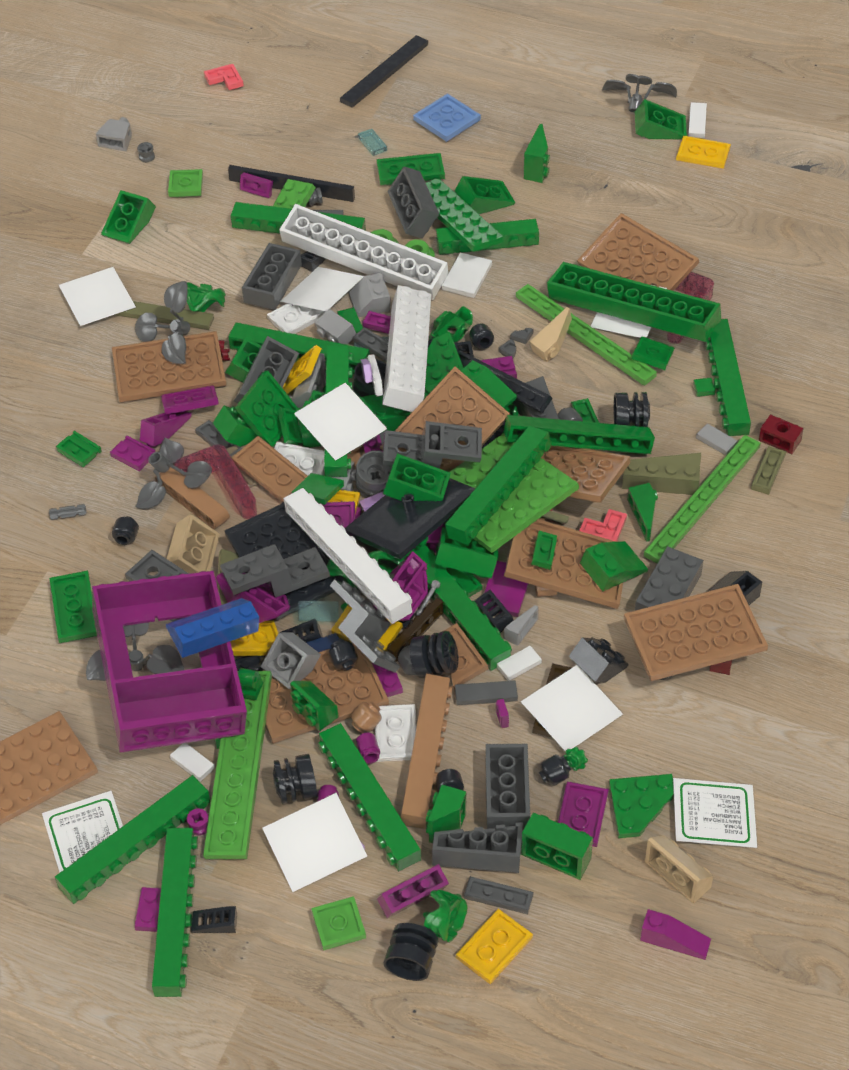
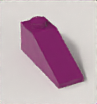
(161, 426)
(673, 935)

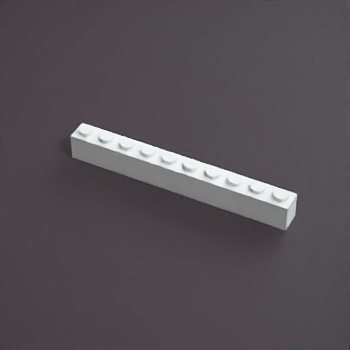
(348, 555)

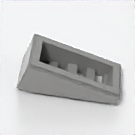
(521, 626)

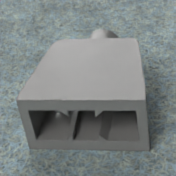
(115, 134)

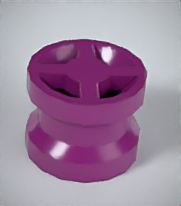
(199, 827)

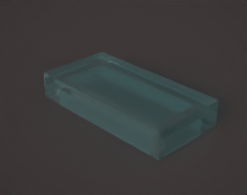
(372, 142)
(320, 610)

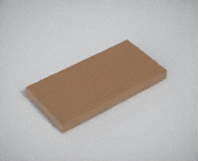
(269, 468)

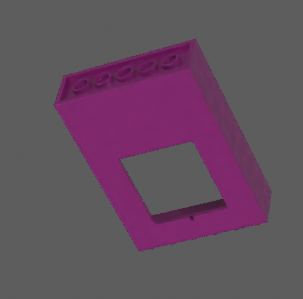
(169, 705)

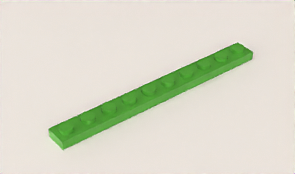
(588, 336)
(703, 498)

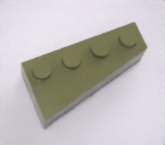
(666, 473)

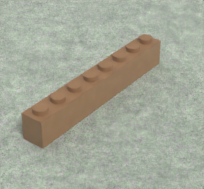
(425, 750)

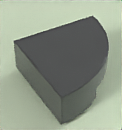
(522, 335)
(508, 348)

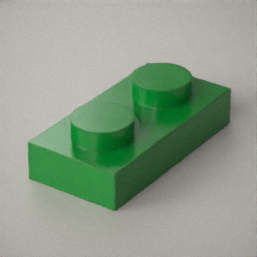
(544, 550)

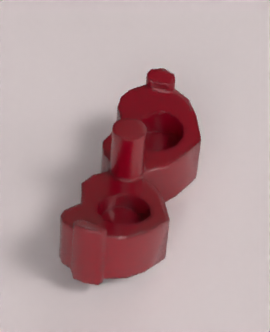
(224, 352)

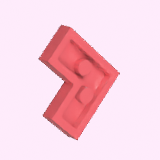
(225, 73)
(609, 529)

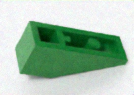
(642, 502)

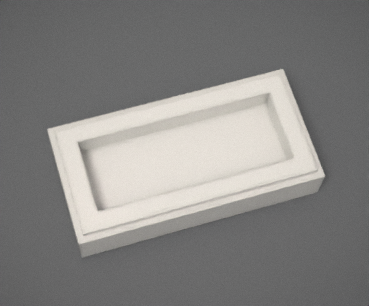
(519, 663)
(192, 761)

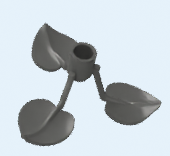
(636, 98)
(146, 325)
(169, 453)
(164, 657)

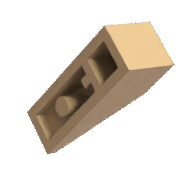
(550, 339)

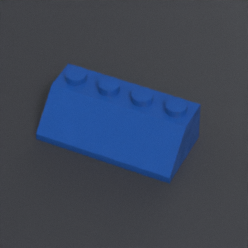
(214, 627)

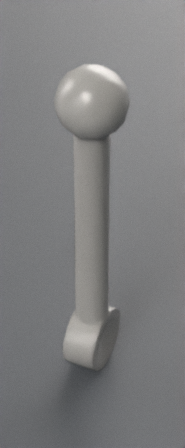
(435, 584)

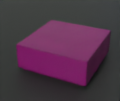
(502, 713)

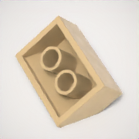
(193, 545)
(678, 868)

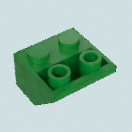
(233, 427)
(313, 704)
(447, 812)

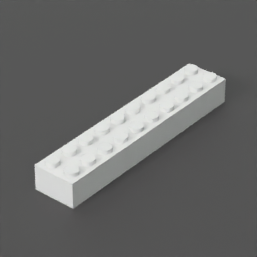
(363, 250)
(407, 349)

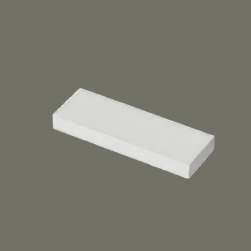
(697, 120)
(377, 382)

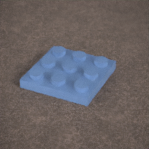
(446, 117)

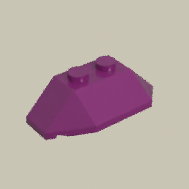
(412, 580)
(260, 596)

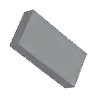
(716, 439)

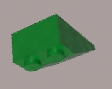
(659, 122)
(537, 157)
(484, 194)
(128, 217)
(243, 359)
(489, 383)
(416, 478)
(612, 564)

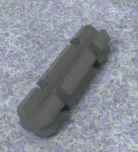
(67, 511)

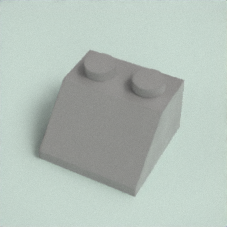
(370, 295)
(290, 658)

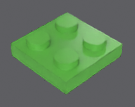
(185, 183)
(294, 193)
(338, 923)

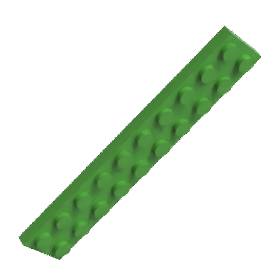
(237, 783)

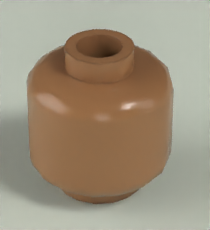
(366, 717)

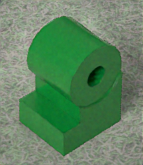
(250, 683)

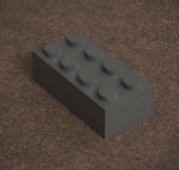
(413, 202)
(271, 276)
(273, 358)
(671, 579)
(507, 784)

